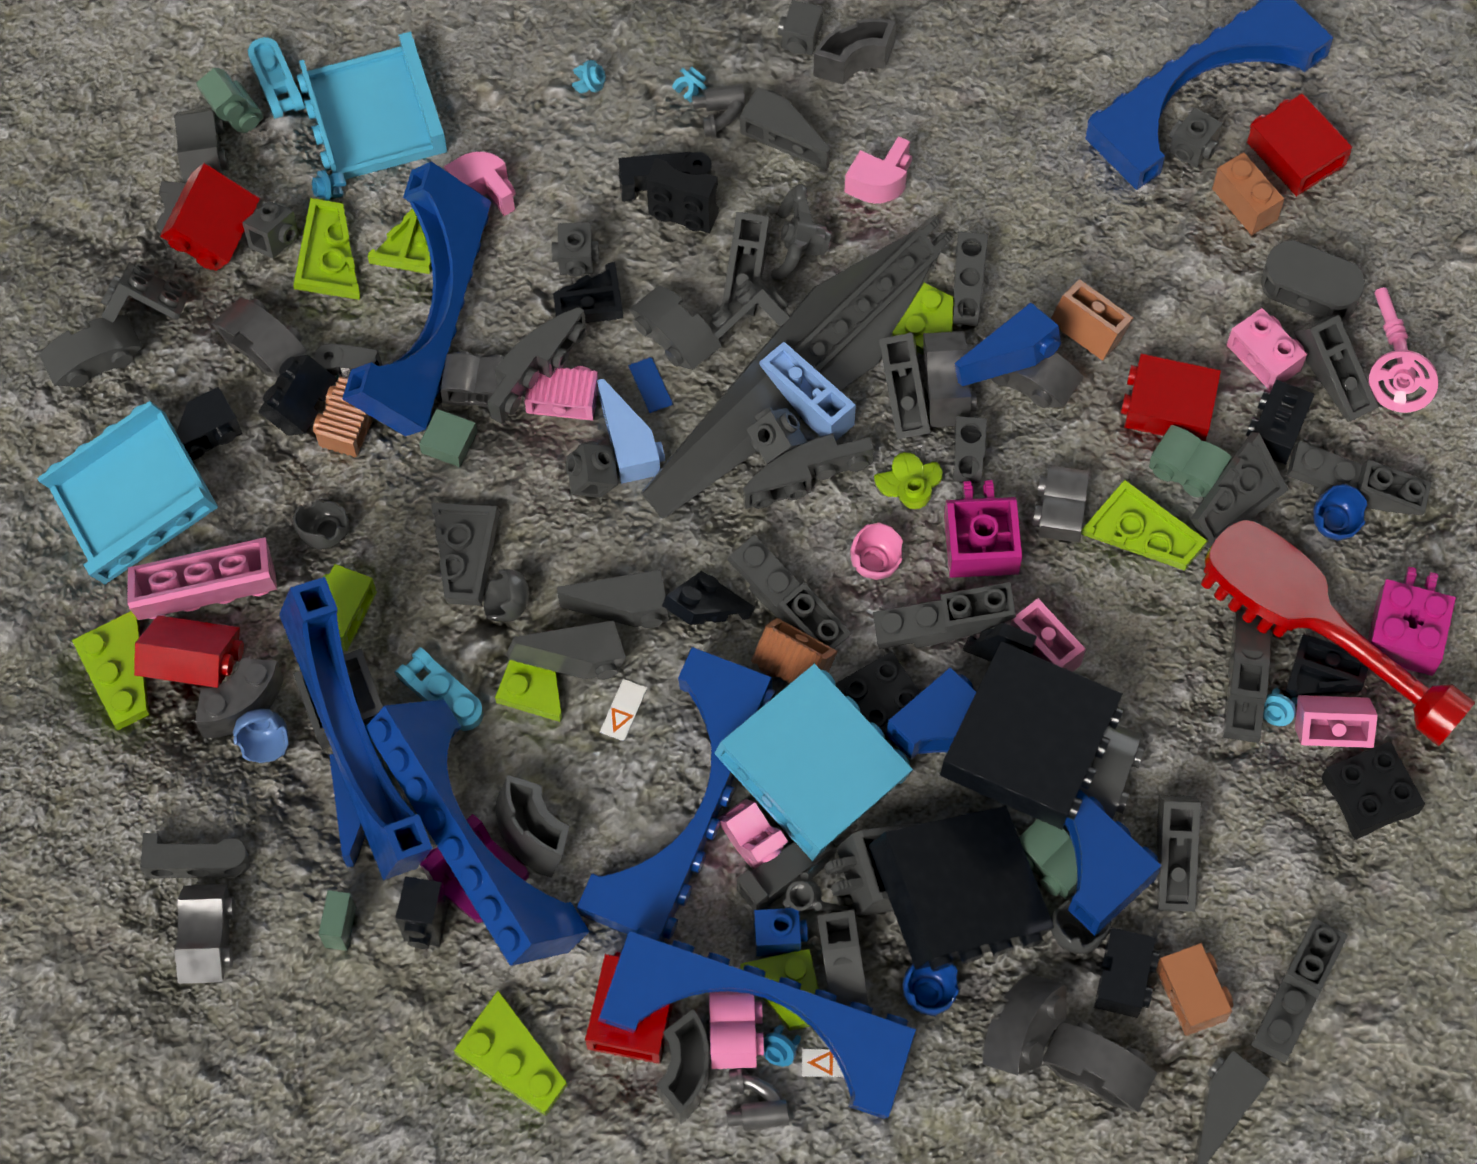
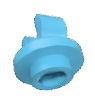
(591, 76)
(693, 80)
(1279, 709)

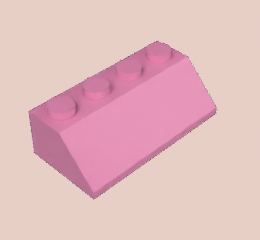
(201, 579)

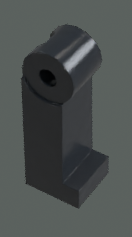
(634, 170)

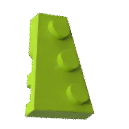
(325, 253)
(1145, 528)
(110, 661)
(511, 1056)

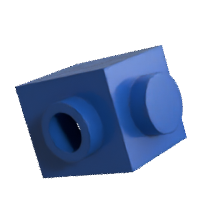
(779, 931)

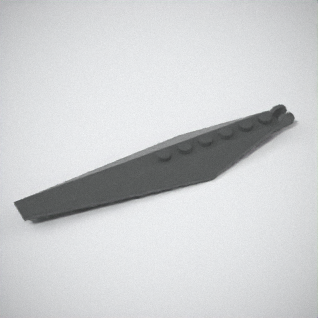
(832, 330)

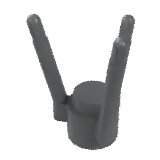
(807, 894)

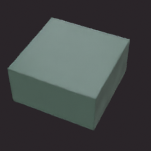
(448, 438)
(337, 920)

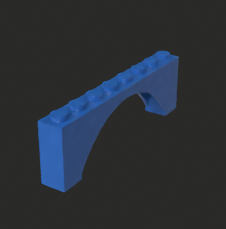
(1266, 33)
(453, 226)
(389, 824)
(1108, 860)
(654, 889)
(518, 916)
(865, 1046)

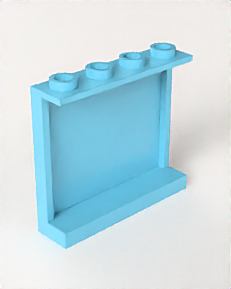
(373, 111)
(128, 491)
(813, 760)

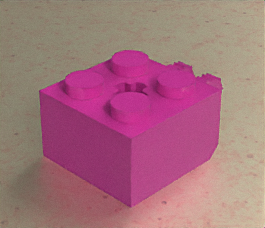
(997, 522)
(1412, 623)

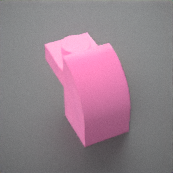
(486, 175)
(876, 179)
(752, 834)

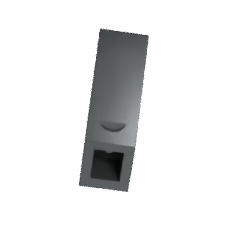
(843, 957)

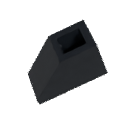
(207, 424)

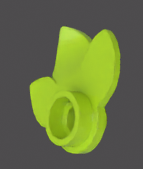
(909, 480)

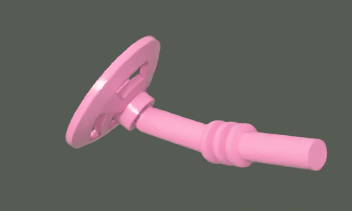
(1404, 370)

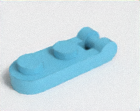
(274, 76)
(441, 685)

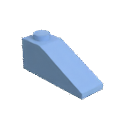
(809, 392)
(630, 437)

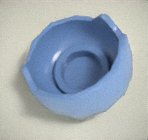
(261, 735)

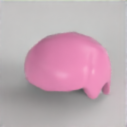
(876, 551)

